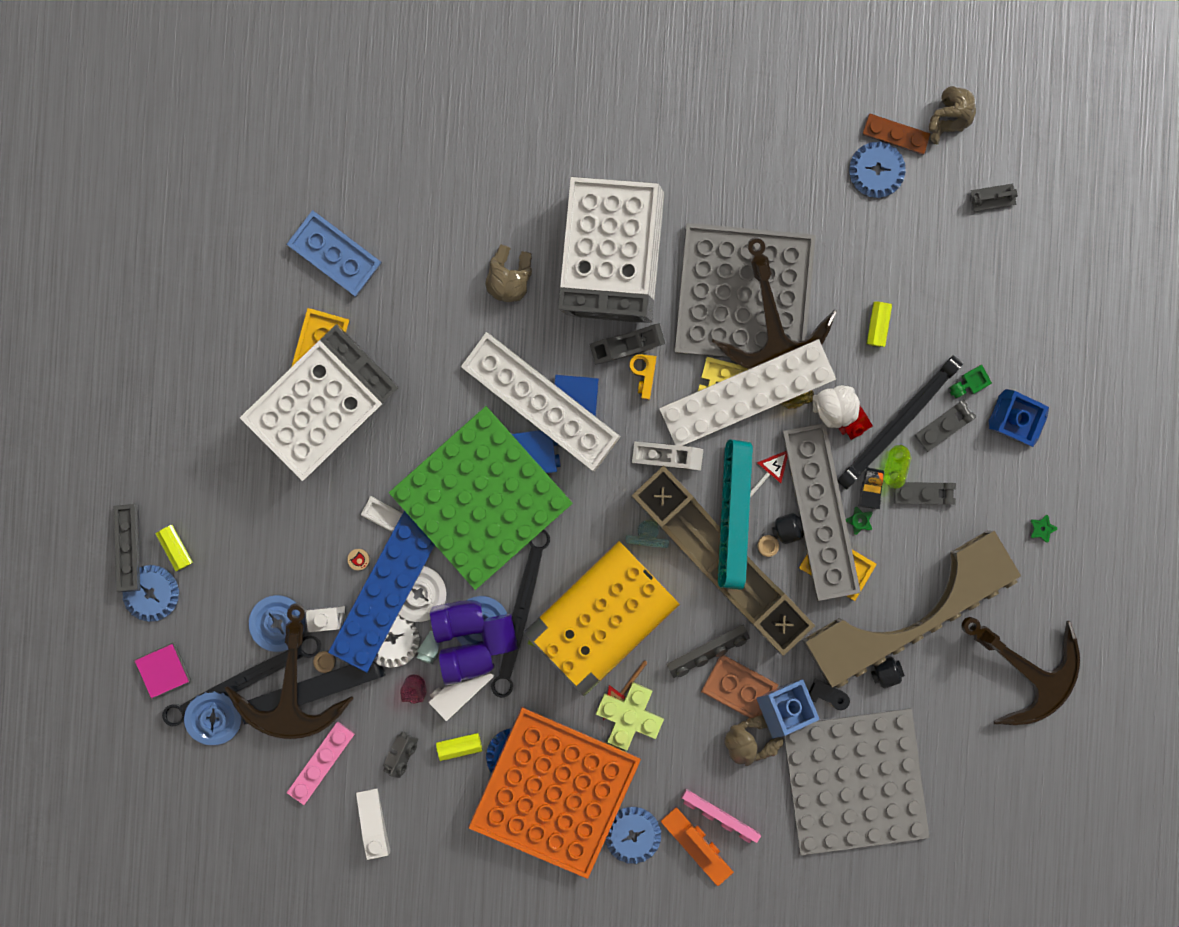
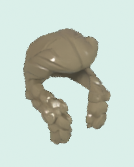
(960, 105)
(508, 284)
(743, 746)

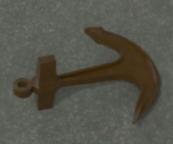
(777, 341)
(1051, 687)
(287, 718)

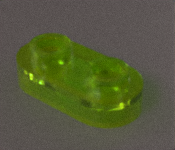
(897, 465)

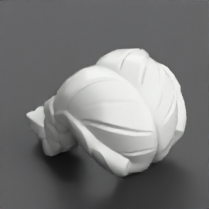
(837, 406)

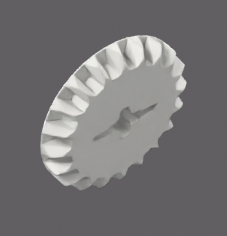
(433, 589)
(405, 646)

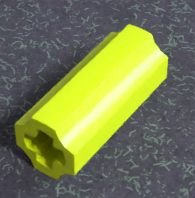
(879, 324)
(174, 548)
(459, 747)

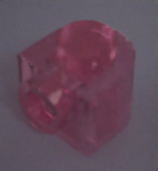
(413, 689)

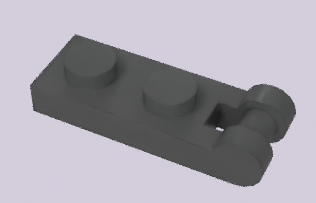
(944, 426)
(924, 493)

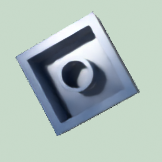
(787, 708)

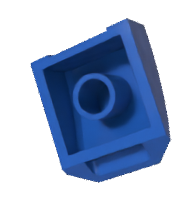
(1018, 417)

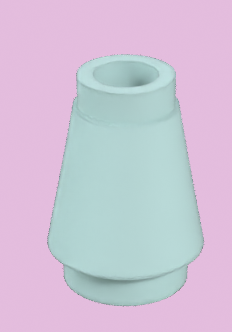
(429, 649)

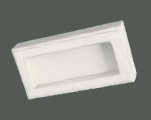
(381, 514)

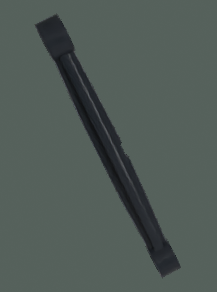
(900, 422)
(521, 612)
(247, 677)

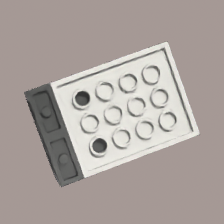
(611, 250)
(319, 402)

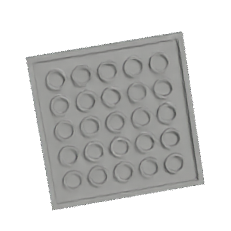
(724, 298)
(856, 782)

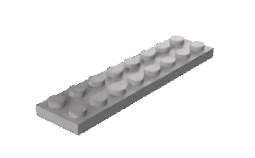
(821, 512)

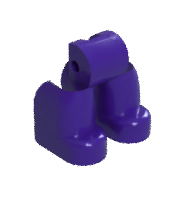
(464, 619)

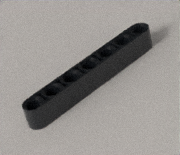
(321, 686)

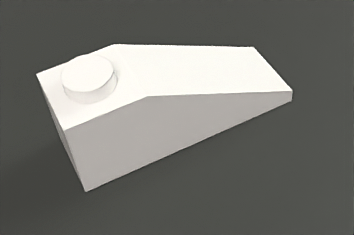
(667, 455)
(454, 696)
(372, 824)

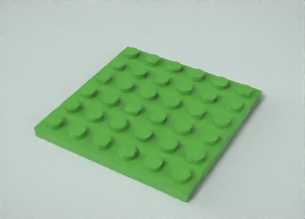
(480, 497)

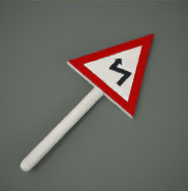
(774, 466)

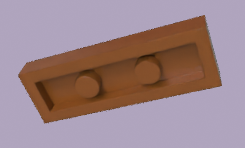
(896, 134)

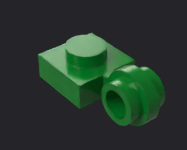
(974, 379)

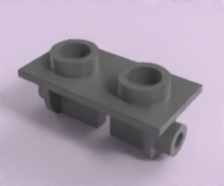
(993, 197)
(397, 764)

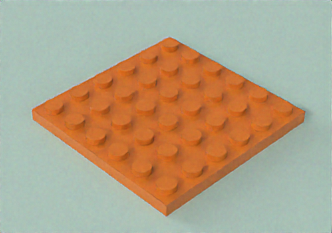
(554, 792)

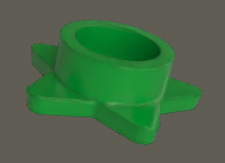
(858, 514)
(1044, 522)

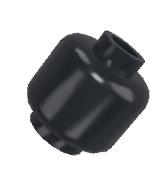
(788, 528)
(888, 673)

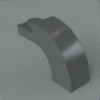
(627, 344)

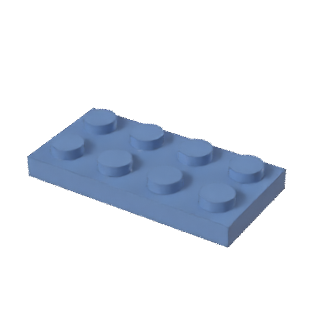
(334, 253)

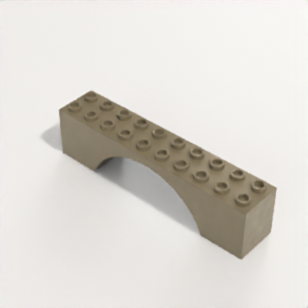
(699, 539)
(976, 573)

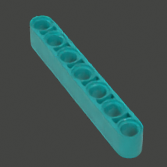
(735, 514)

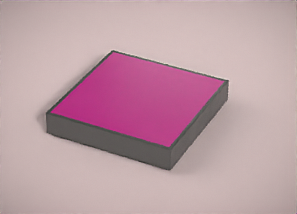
(162, 670)

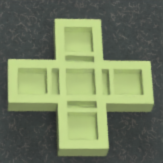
(629, 716)

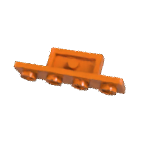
(698, 848)

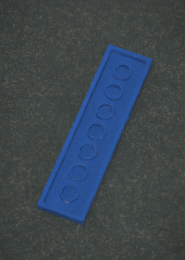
(383, 595)

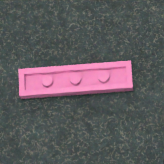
(320, 763)
(728, 822)

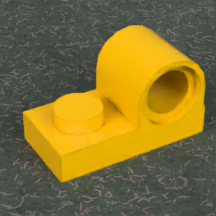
(648, 374)

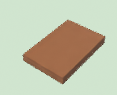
(737, 686)

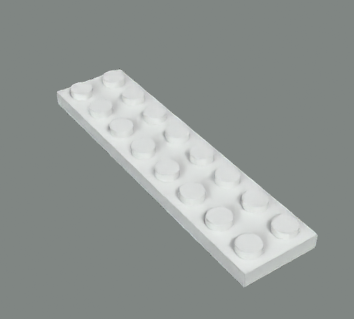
(748, 393)
(540, 401)

